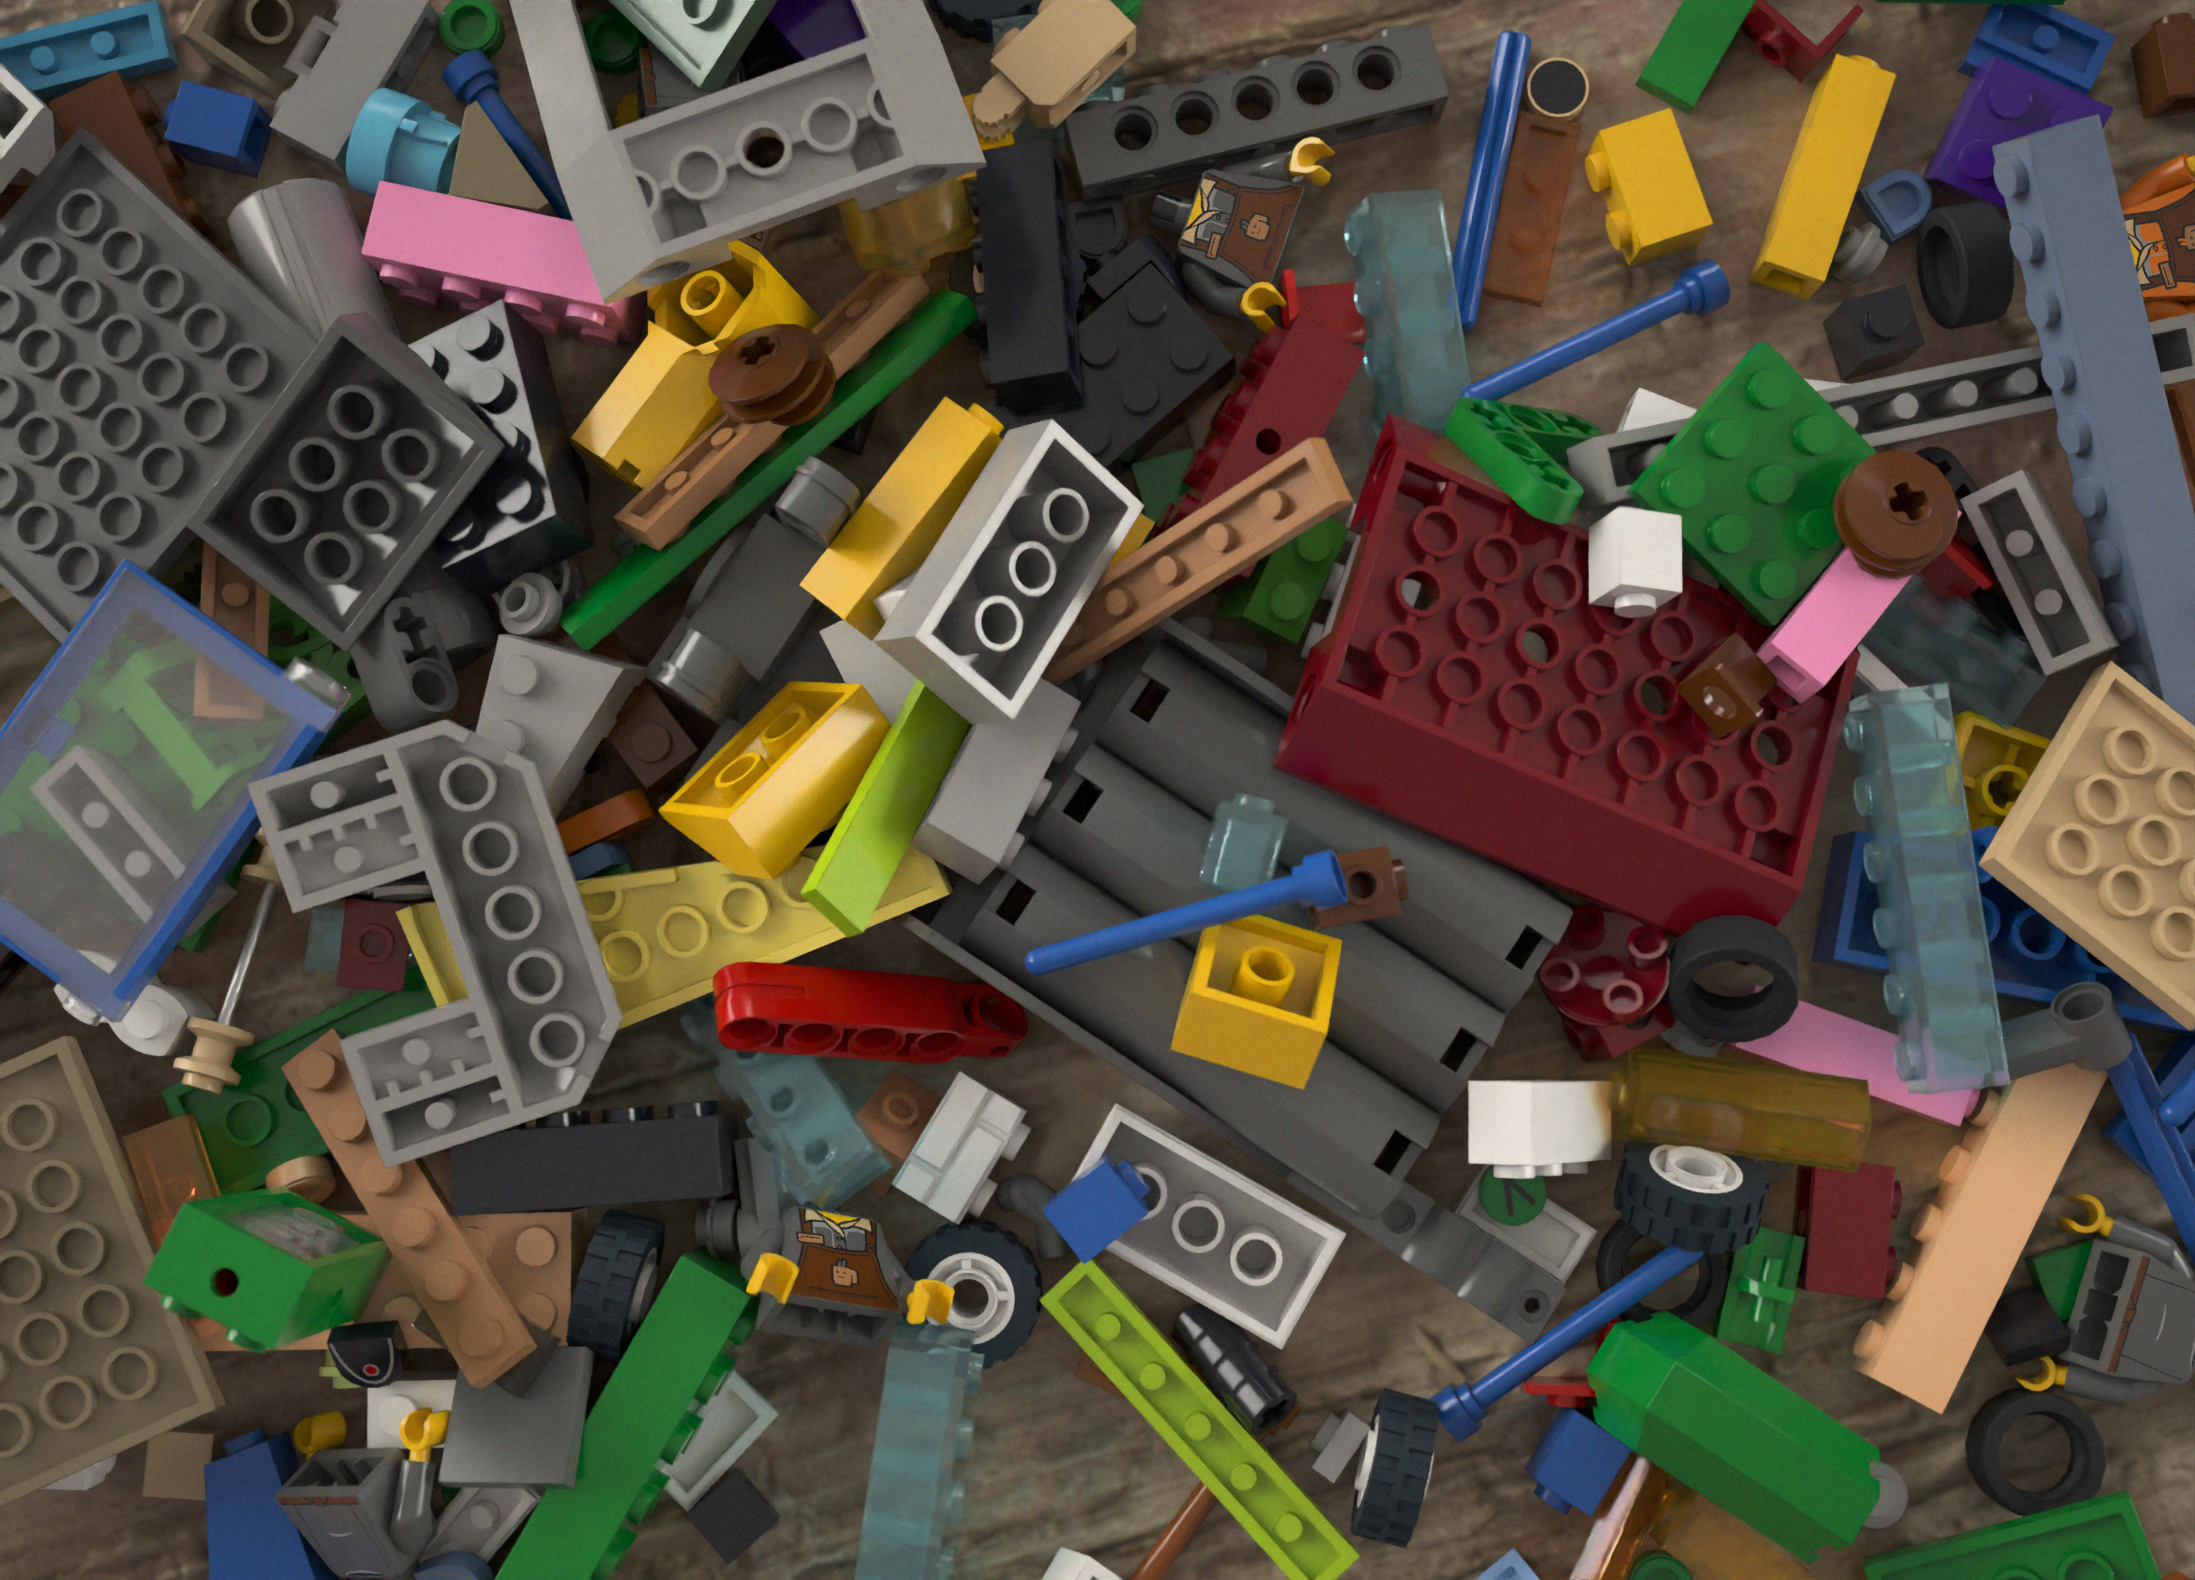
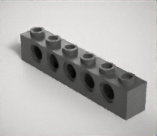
(1172, 157)

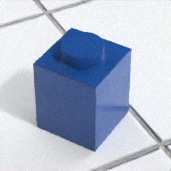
(218, 129)
(1099, 1206)
(1575, 1462)

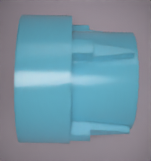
(401, 144)

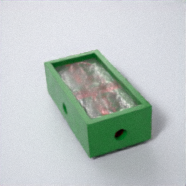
(267, 1266)

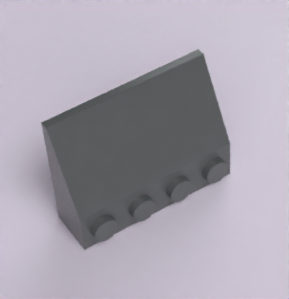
(347, 478)

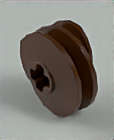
(773, 376)
(1895, 513)

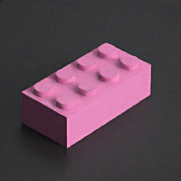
(485, 252)

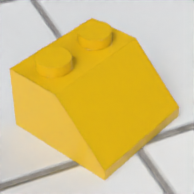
(1259, 998)

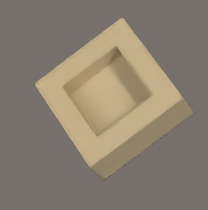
(177, 1463)

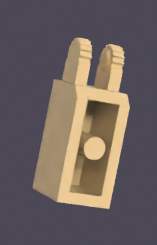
(1051, 65)

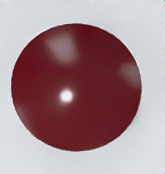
(1605, 968)

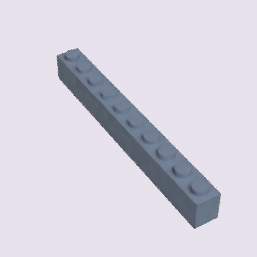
(2107, 396)

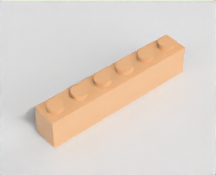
(1974, 1232)

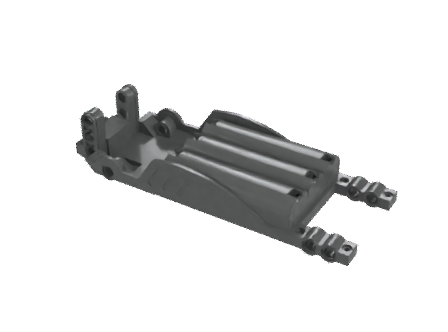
(1218, 726)

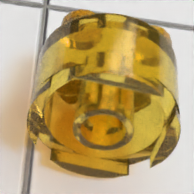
(909, 229)

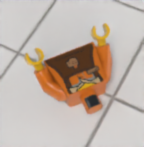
(2162, 236)

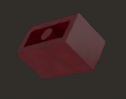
(1846, 1229)

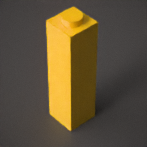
(1823, 176)
(904, 514)

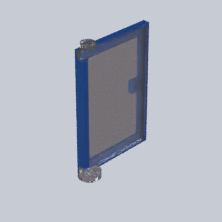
(134, 784)

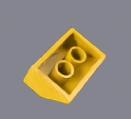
(781, 778)

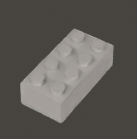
(1010, 573)

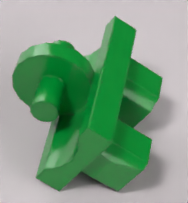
(1760, 1291)

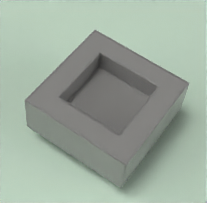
(1337, 1442)

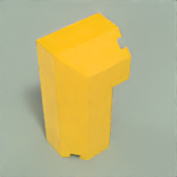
(663, 390)

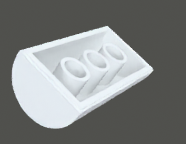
(1216, 1230)

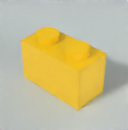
(1647, 187)

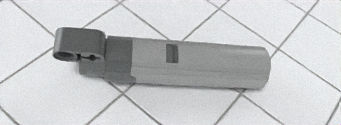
(307, 257)

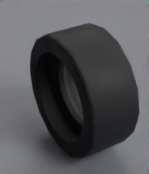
(1965, 264)
(1733, 940)
(1697, 1308)
(1986, 1433)

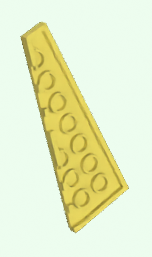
(682, 923)

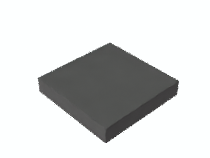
(515, 1440)

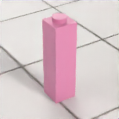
(1826, 625)
(1848, 1048)

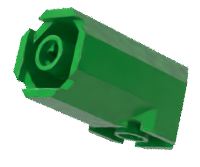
(1734, 1434)

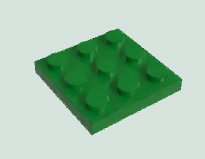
(1757, 483)

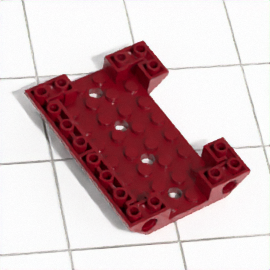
(1556, 758)

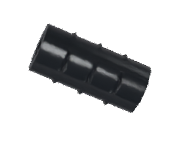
(1234, 1368)

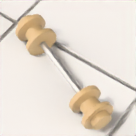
(217, 1041)

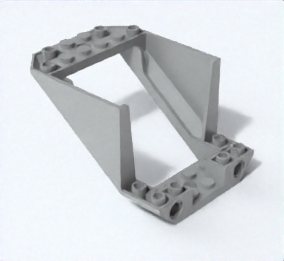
(678, 183)

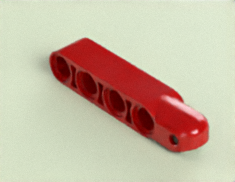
(862, 1014)

